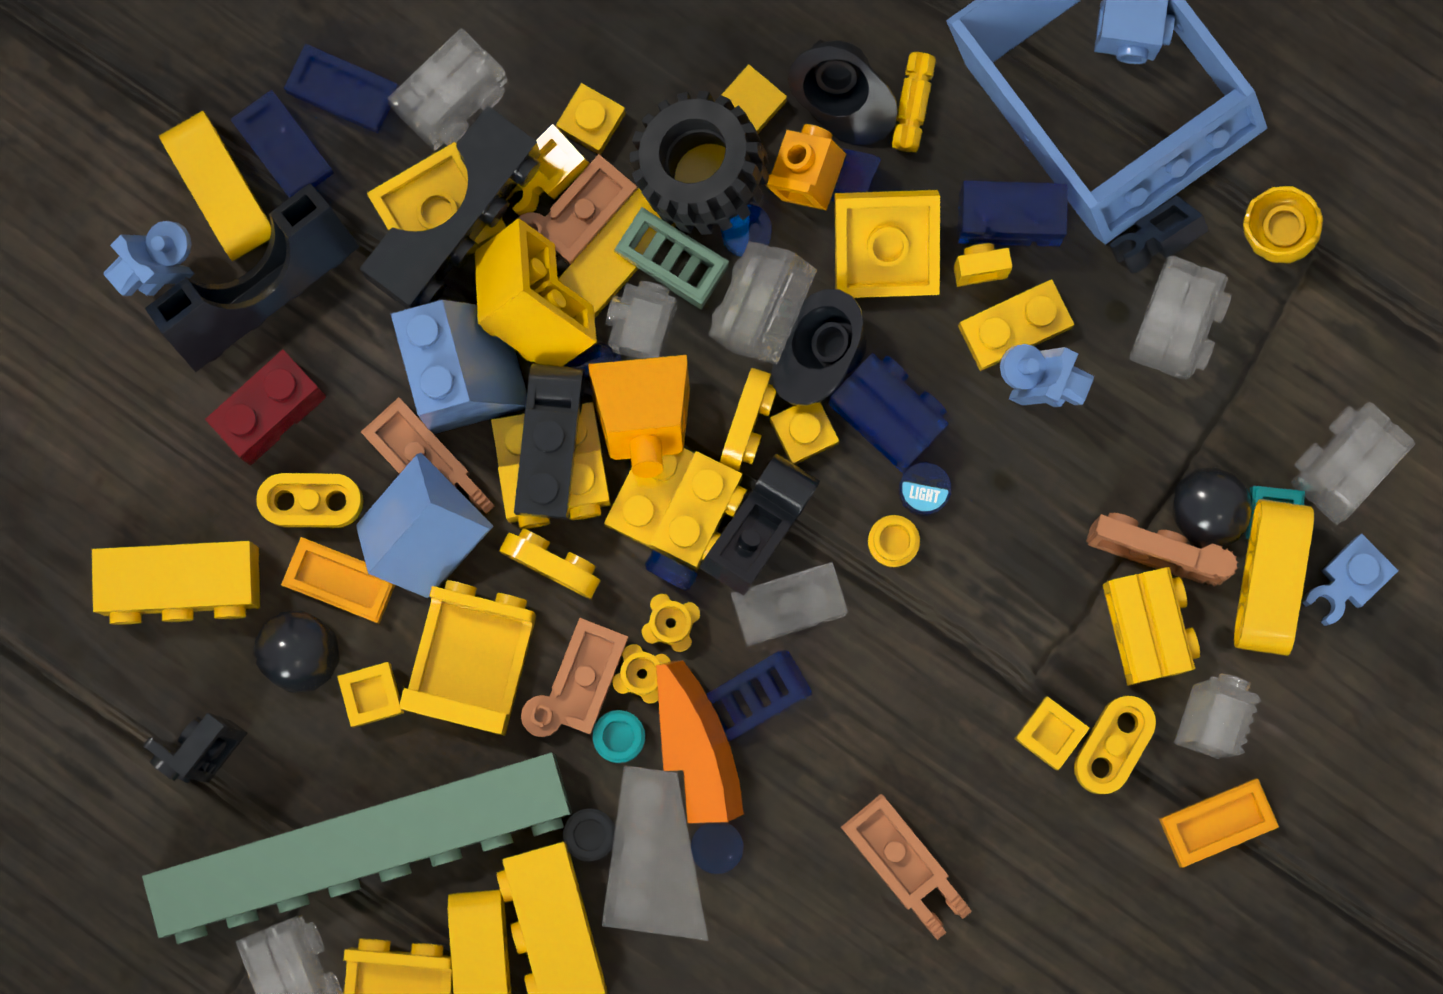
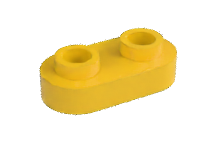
(755, 399)
(311, 500)
(531, 552)
(1115, 746)

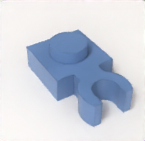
(1354, 575)

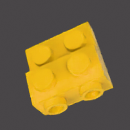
(589, 480)
(679, 507)

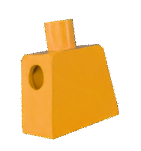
(642, 409)

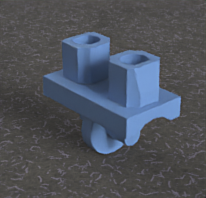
(150, 260)
(1044, 376)

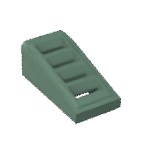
(699, 254)

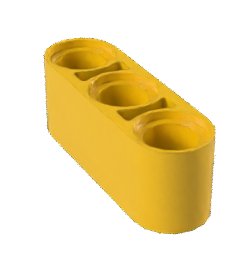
(217, 185)
(1273, 577)
(479, 943)

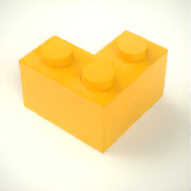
(526, 302)

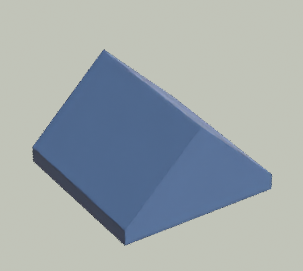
(419, 529)

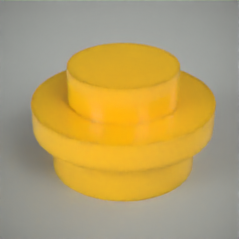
(893, 541)

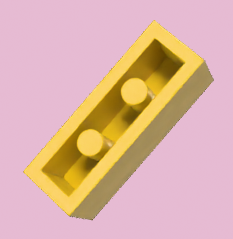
(176, 581)
(551, 922)

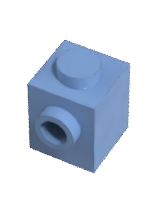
(1133, 29)

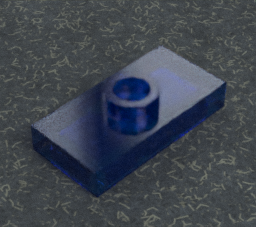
(340, 88)
(281, 144)

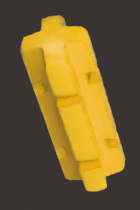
(913, 102)

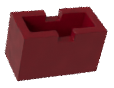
(265, 408)

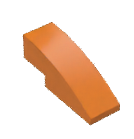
(698, 745)

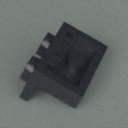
(203, 750)

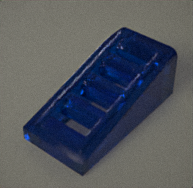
(789, 673)

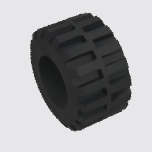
(676, 132)

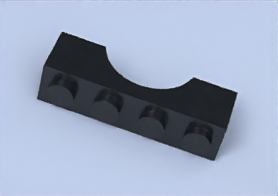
(302, 247)
(414, 263)

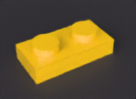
(1017, 321)

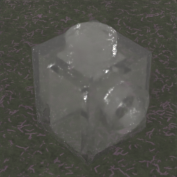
(641, 320)

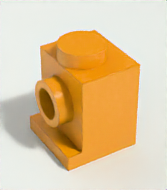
(807, 167)

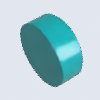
(618, 736)

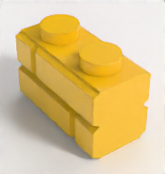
(1151, 625)

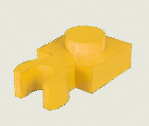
(558, 169)

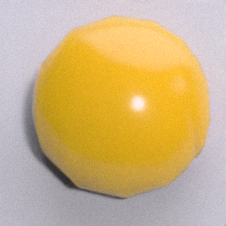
(1283, 224)

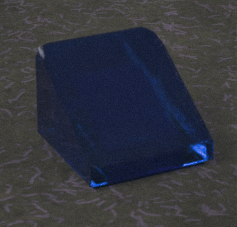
(856, 173)

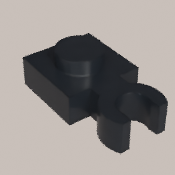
(1161, 231)

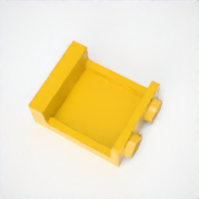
(470, 658)
(381, 971)

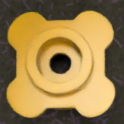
(663, 609)
(627, 679)

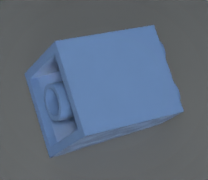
(457, 367)

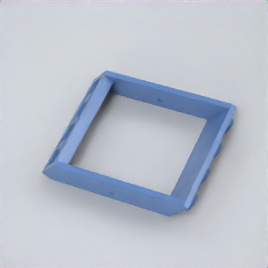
(994, 27)

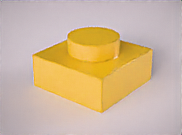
(590, 119)
(982, 264)
(804, 431)
(370, 694)
(1051, 733)

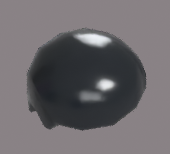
(1212, 507)
(296, 651)

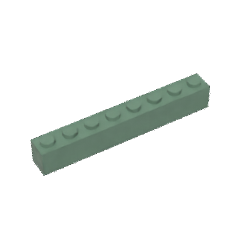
(356, 846)

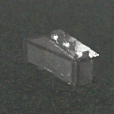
(652, 860)

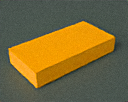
(337, 580)
(1218, 822)

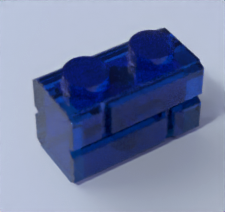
(1012, 213)
(889, 411)

